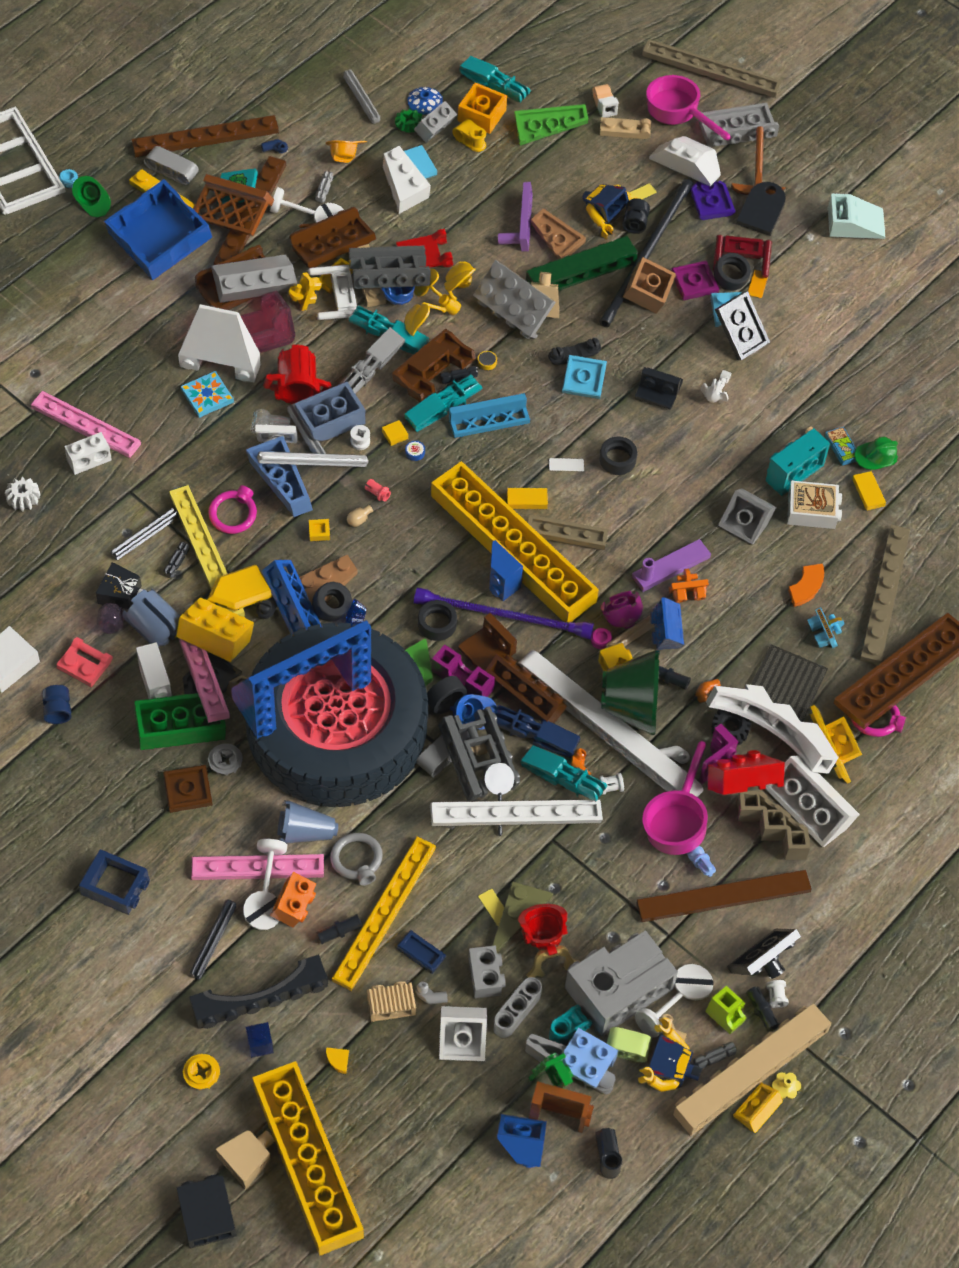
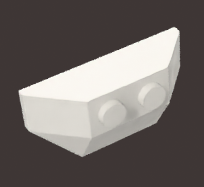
(689, 159)

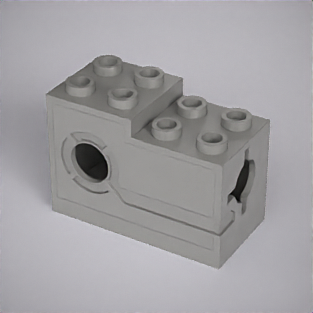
(621, 982)

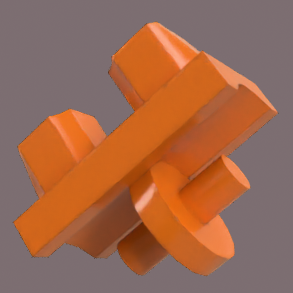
(679, 589)

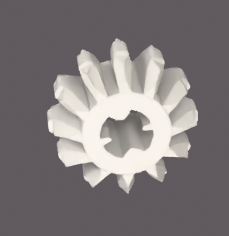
(22, 494)

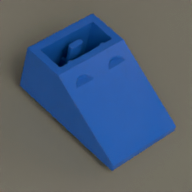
(667, 625)

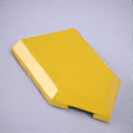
(240, 588)

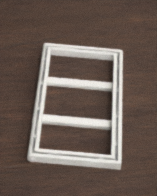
(44, 164)

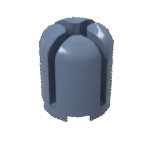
(152, 617)

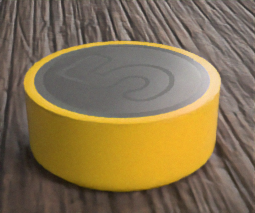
(487, 360)

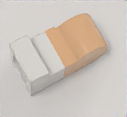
(604, 98)

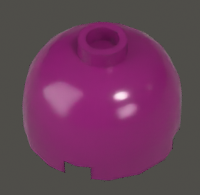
(623, 609)

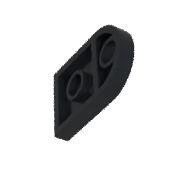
(761, 209)

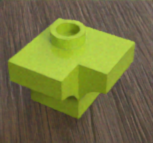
(726, 1010)

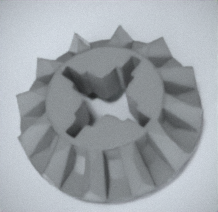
(227, 751)

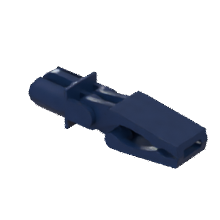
(545, 734)

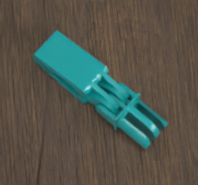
(491, 77)
(379, 324)
(438, 405)
(558, 771)

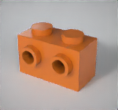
(293, 900)

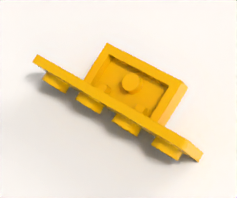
(841, 739)

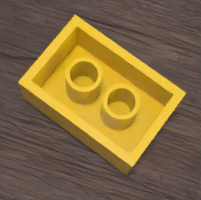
(215, 629)

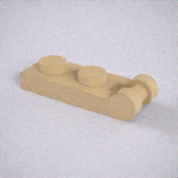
(625, 128)

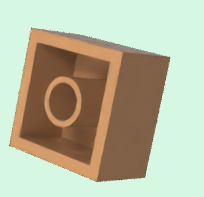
(649, 285)

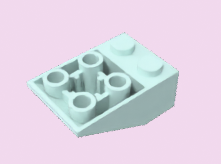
(854, 218)

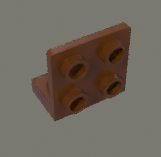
(488, 642)

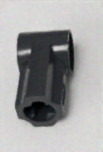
(608, 1152)

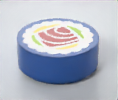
(415, 450)

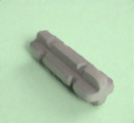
(324, 186)

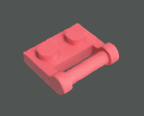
(80, 667)

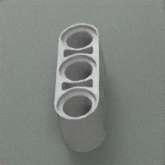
(171, 165)
(436, 756)
(519, 997)

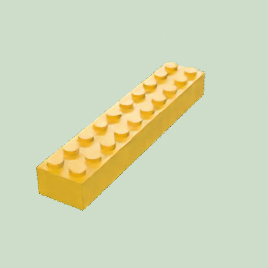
(492, 519)

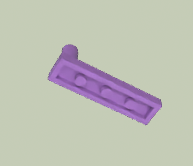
(523, 237)
(658, 571)

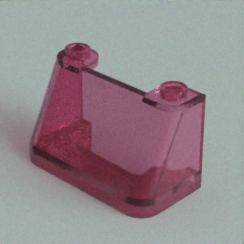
(272, 324)

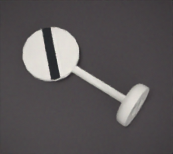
(321, 213)
(261, 903)
(691, 982)

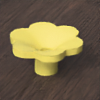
(786, 1089)

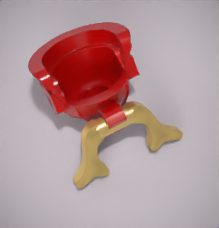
(543, 928)

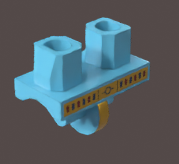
(818, 621)

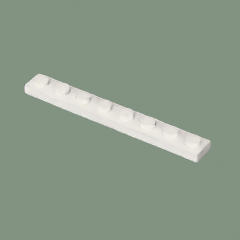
(515, 812)

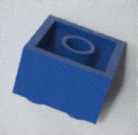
(504, 572)

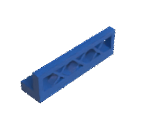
(287, 598)

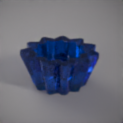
(356, 613)

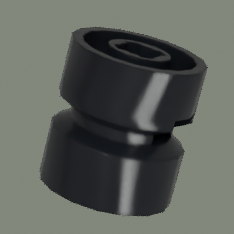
(636, 216)

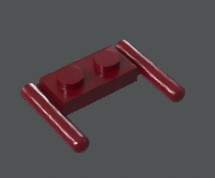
(746, 247)

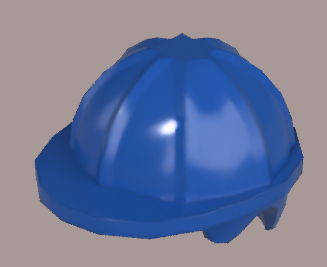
(398, 295)

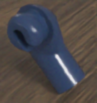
(276, 145)

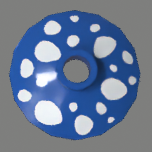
(424, 100)

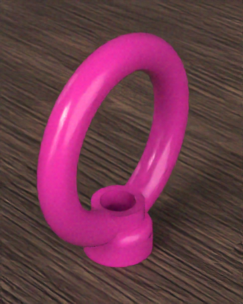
(243, 495)
(896, 724)

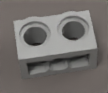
(435, 121)
(482, 972)

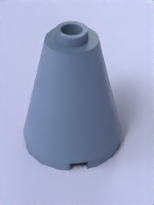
(304, 824)

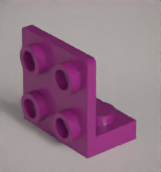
(722, 747)

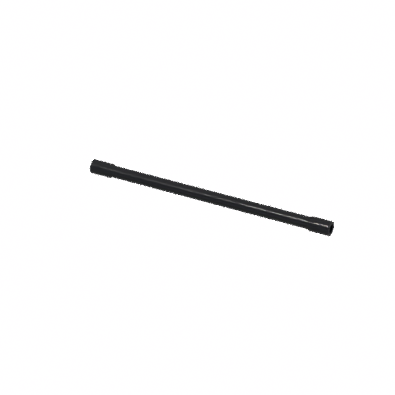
(682, 192)

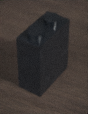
(206, 1211)

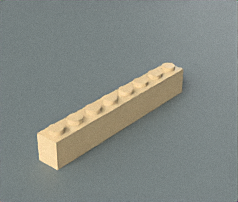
(751, 1069)

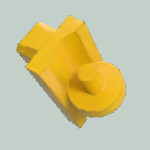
(304, 291)

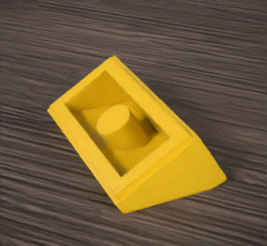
(758, 1107)

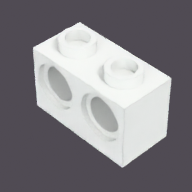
(88, 453)

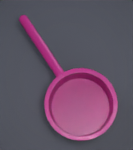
(675, 101)
(676, 818)

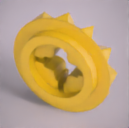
(205, 1062)

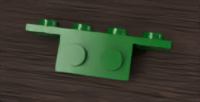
(558, 1073)

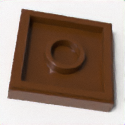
(187, 788)

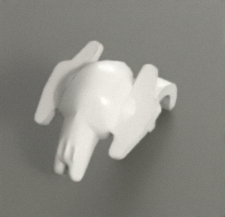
(714, 392)

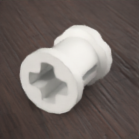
(618, 780)
(777, 993)

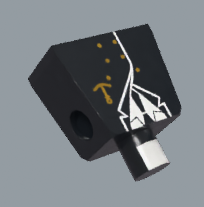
(119, 587)

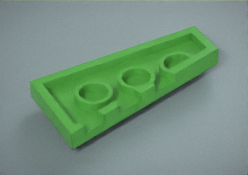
(544, 122)

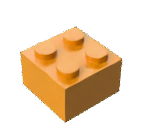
(482, 107)

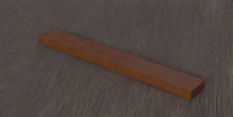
(723, 896)

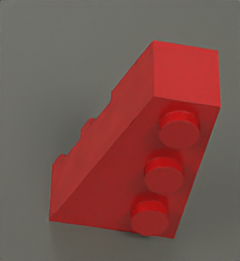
(745, 771)

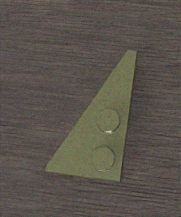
(518, 900)

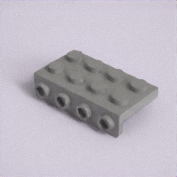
(740, 124)
(513, 299)

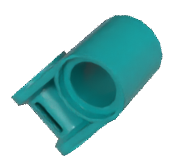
(569, 1023)

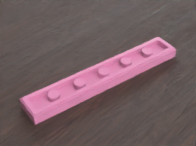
(85, 423)
(205, 682)
(255, 867)

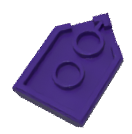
(712, 200)

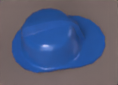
(469, 704)

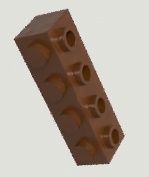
(526, 688)

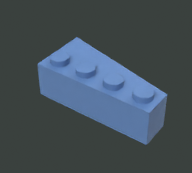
(282, 478)

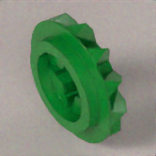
(409, 126)

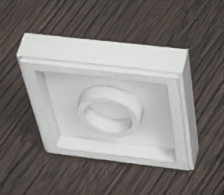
(269, 432)

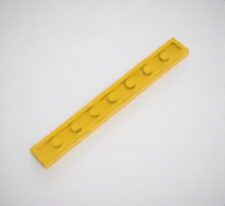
(383, 913)

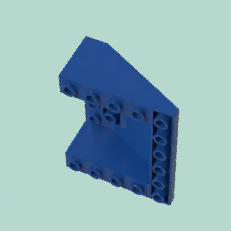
(348, 651)

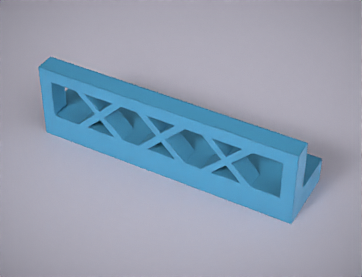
(487, 411)

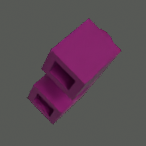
(448, 663)

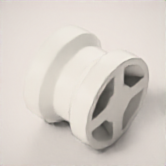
(357, 441)

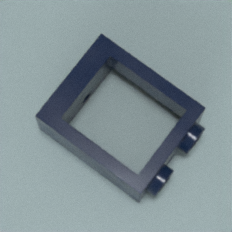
(95, 872)

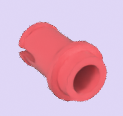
(382, 493)

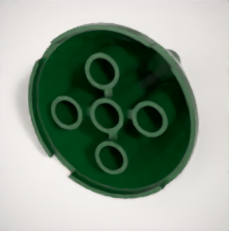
(633, 691)

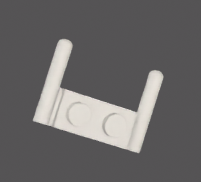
(342, 289)

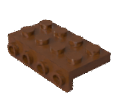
(331, 237)
(206, 284)

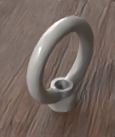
(364, 874)

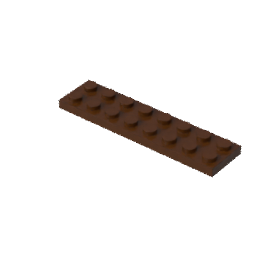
(901, 672)

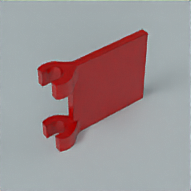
(432, 252)

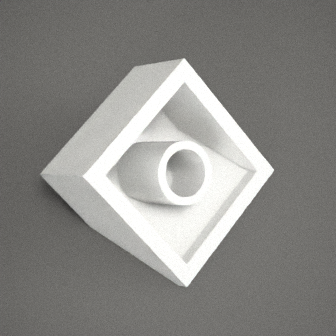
(463, 1033)

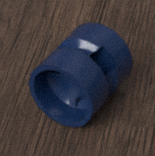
(56, 704)

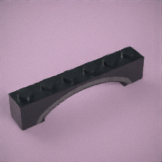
(215, 1008)

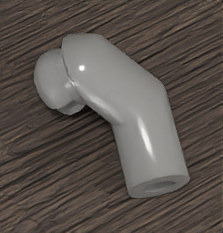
(429, 996)

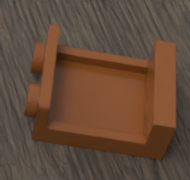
(561, 1102)

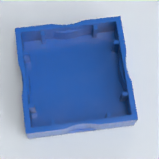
(158, 229)

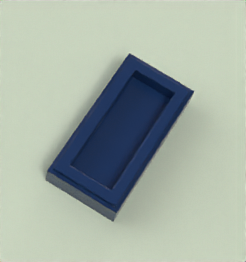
(421, 951)

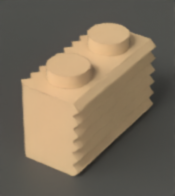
(391, 1001)

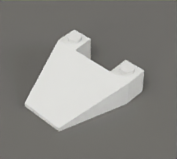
(220, 338)

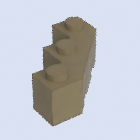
(774, 823)

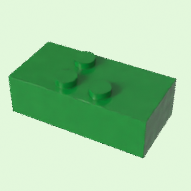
(175, 722)

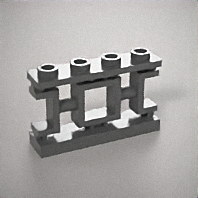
(378, 266)
(463, 756)

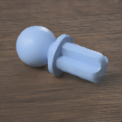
(702, 861)

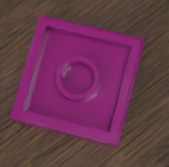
(695, 280)

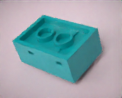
(797, 461)

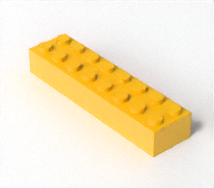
(308, 1158)

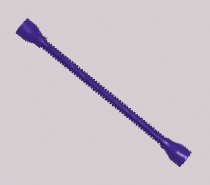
(581, 629)

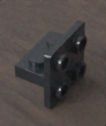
(658, 388)

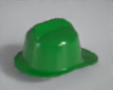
(91, 196)
(877, 454)

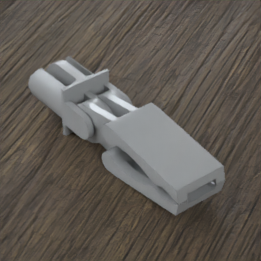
(378, 355)
(540, 1048)

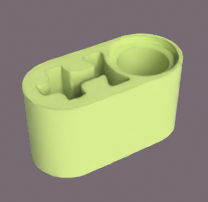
(630, 1044)

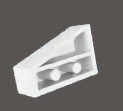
(405, 180)

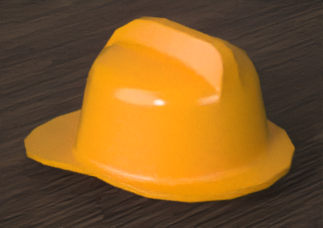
(343, 150)

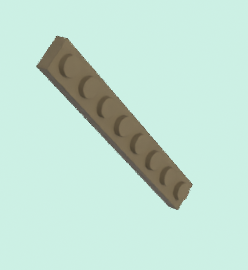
(712, 68)
(885, 595)

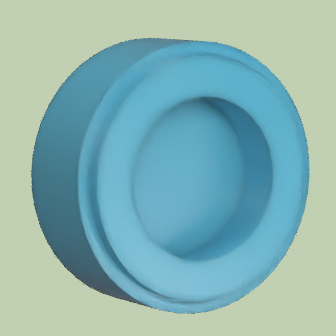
(68, 177)

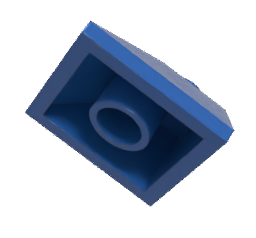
(522, 1139)

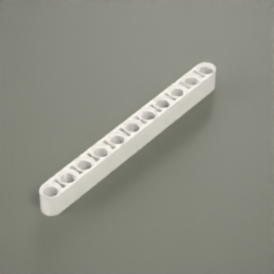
(608, 727)

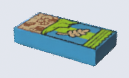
(841, 445)

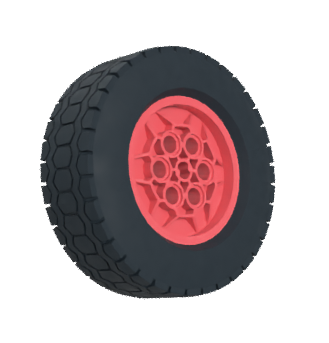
(342, 760)

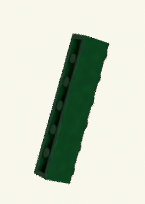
(587, 264)

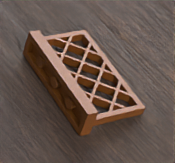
(240, 192)

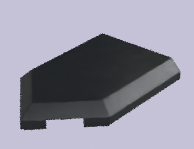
(223, 670)

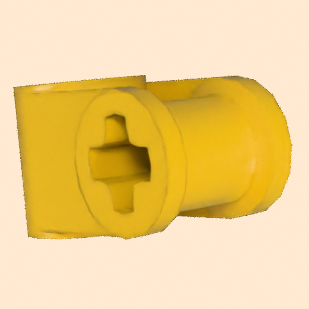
(470, 135)

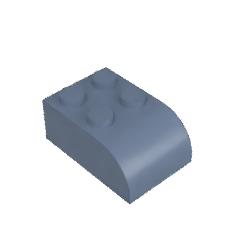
(331, 412)

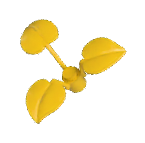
(448, 303)

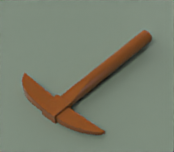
(745, 189)

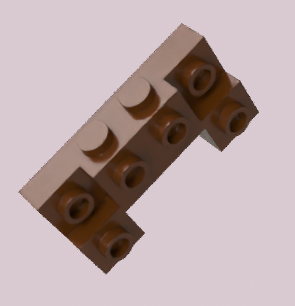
(429, 362)

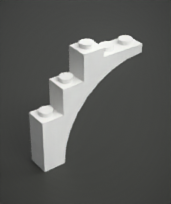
(780, 719)

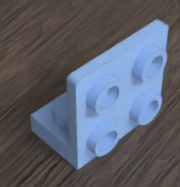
(589, 1057)

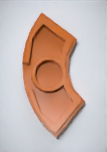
(808, 586)

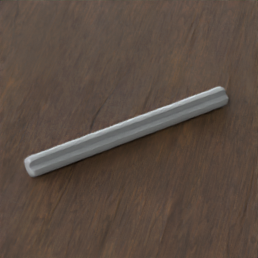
(312, 459)

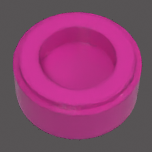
(600, 638)

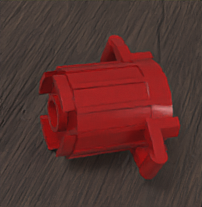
(296, 376)

